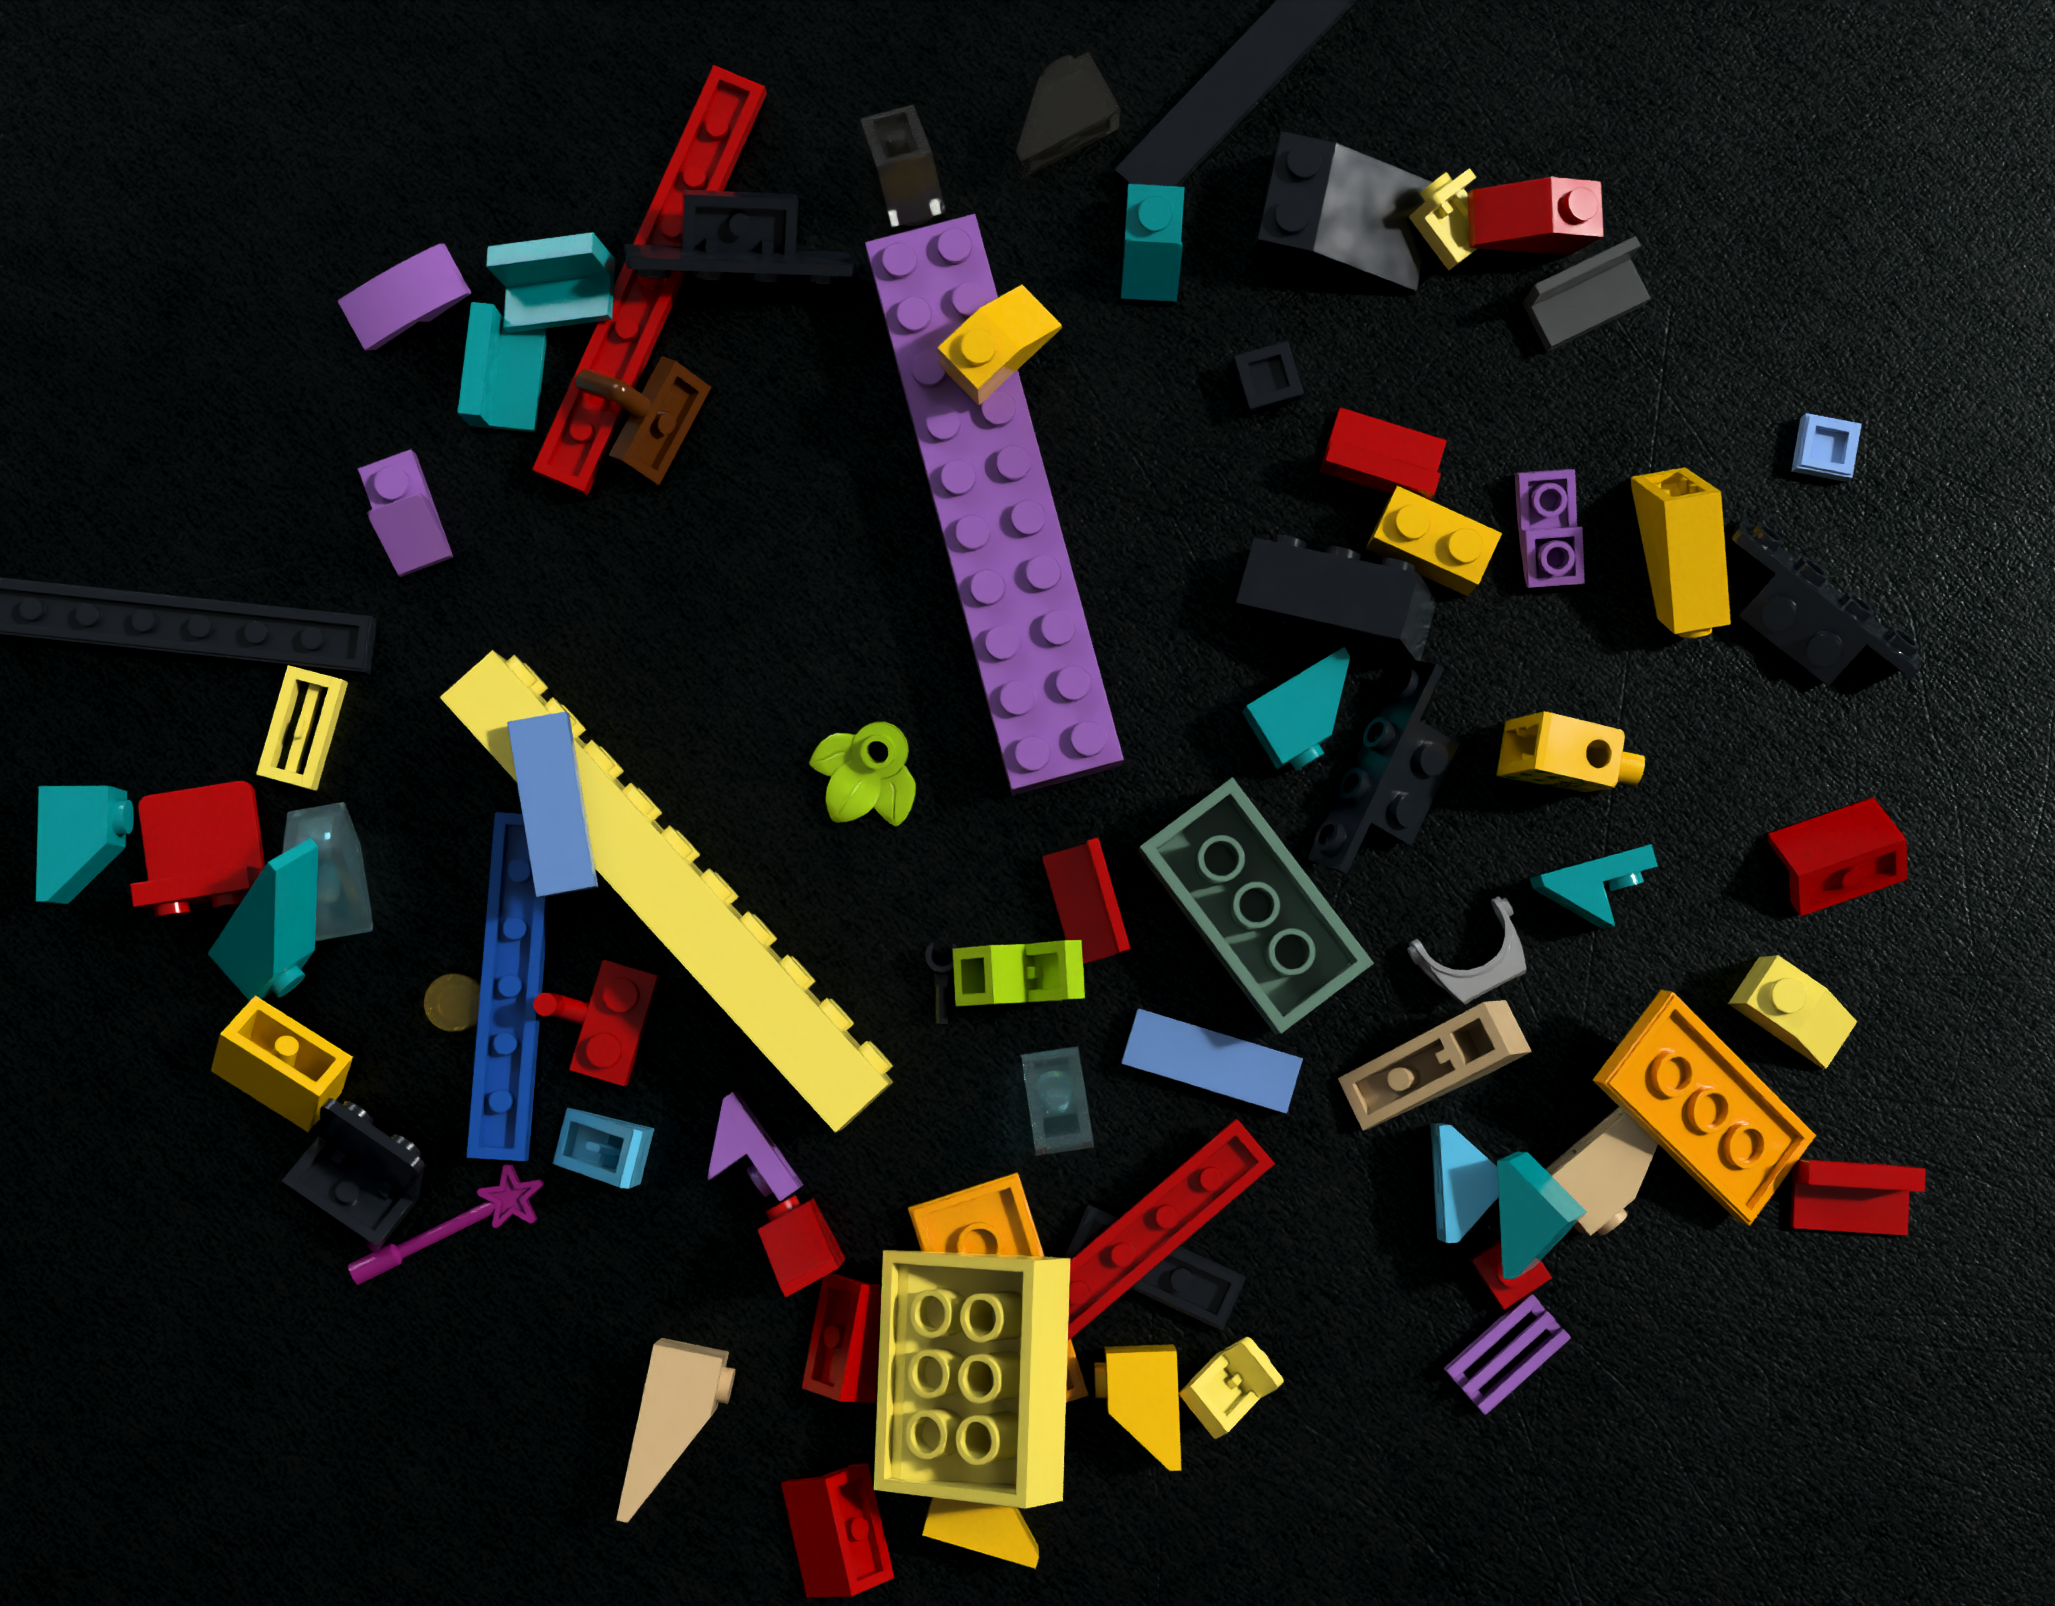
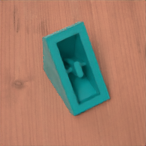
(1532, 1213)

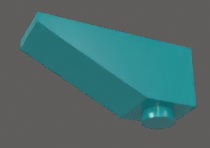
(273, 926)

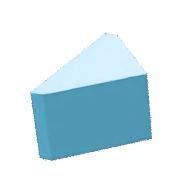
(603, 1148)
(1462, 1182)

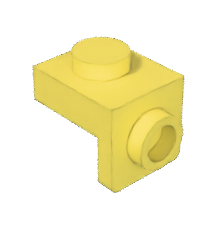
(1445, 218)
(1230, 1386)

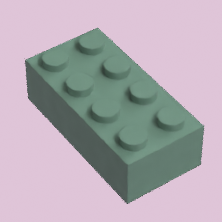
(1254, 906)

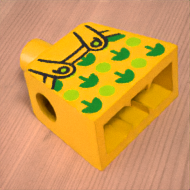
(1567, 753)

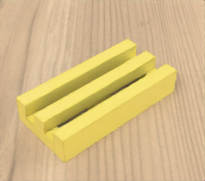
(323, 734)

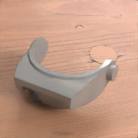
(1472, 983)

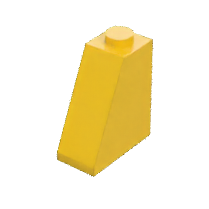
(1684, 550)

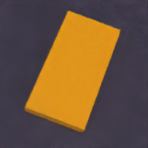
(1704, 1107)
(987, 1221)

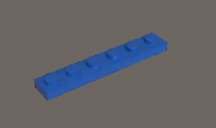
(508, 989)

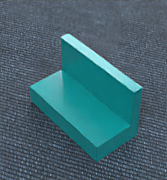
(554, 281)
(501, 373)

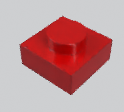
(1506, 1291)

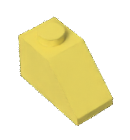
(1794, 1009)

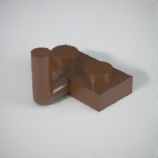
(656, 418)

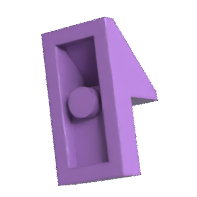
(404, 513)
(742, 1134)

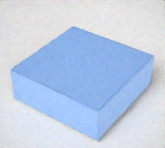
(1826, 447)

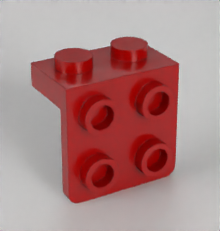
(199, 848)

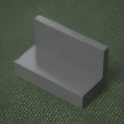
(1586, 295)

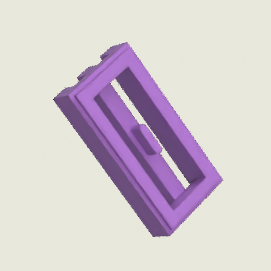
(1523, 1369)

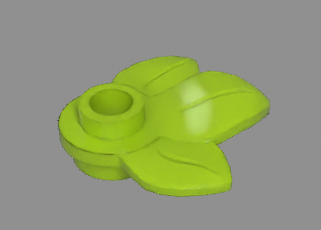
(860, 780)

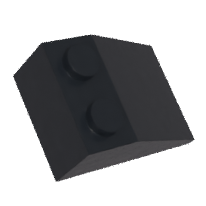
(1341, 215)

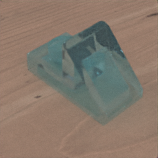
(1057, 1101)

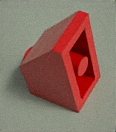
(1536, 216)
(799, 1244)

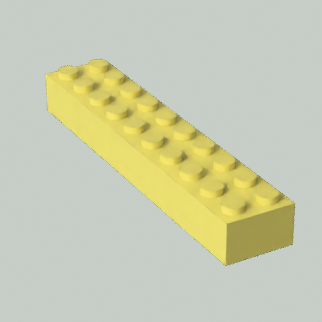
(688, 907)

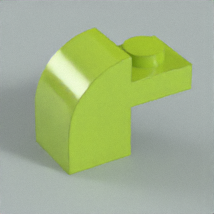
(1018, 973)

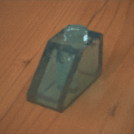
(341, 878)

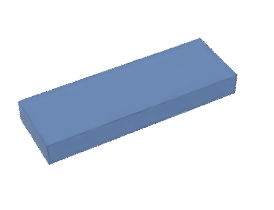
(552, 804)
(1211, 1060)

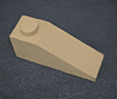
(1435, 1063)
(1605, 1171)
(676, 1403)

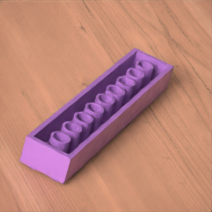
(995, 517)

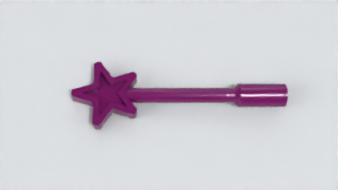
(503, 1201)

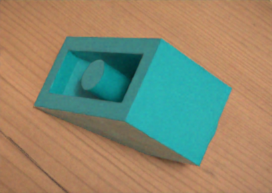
(1300, 712)
(78, 837)

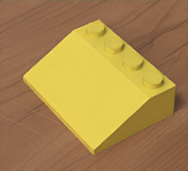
(972, 1377)

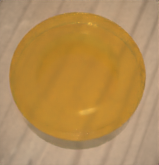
(453, 1002)

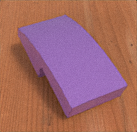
(403, 296)
(1548, 528)

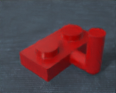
(610, 1022)

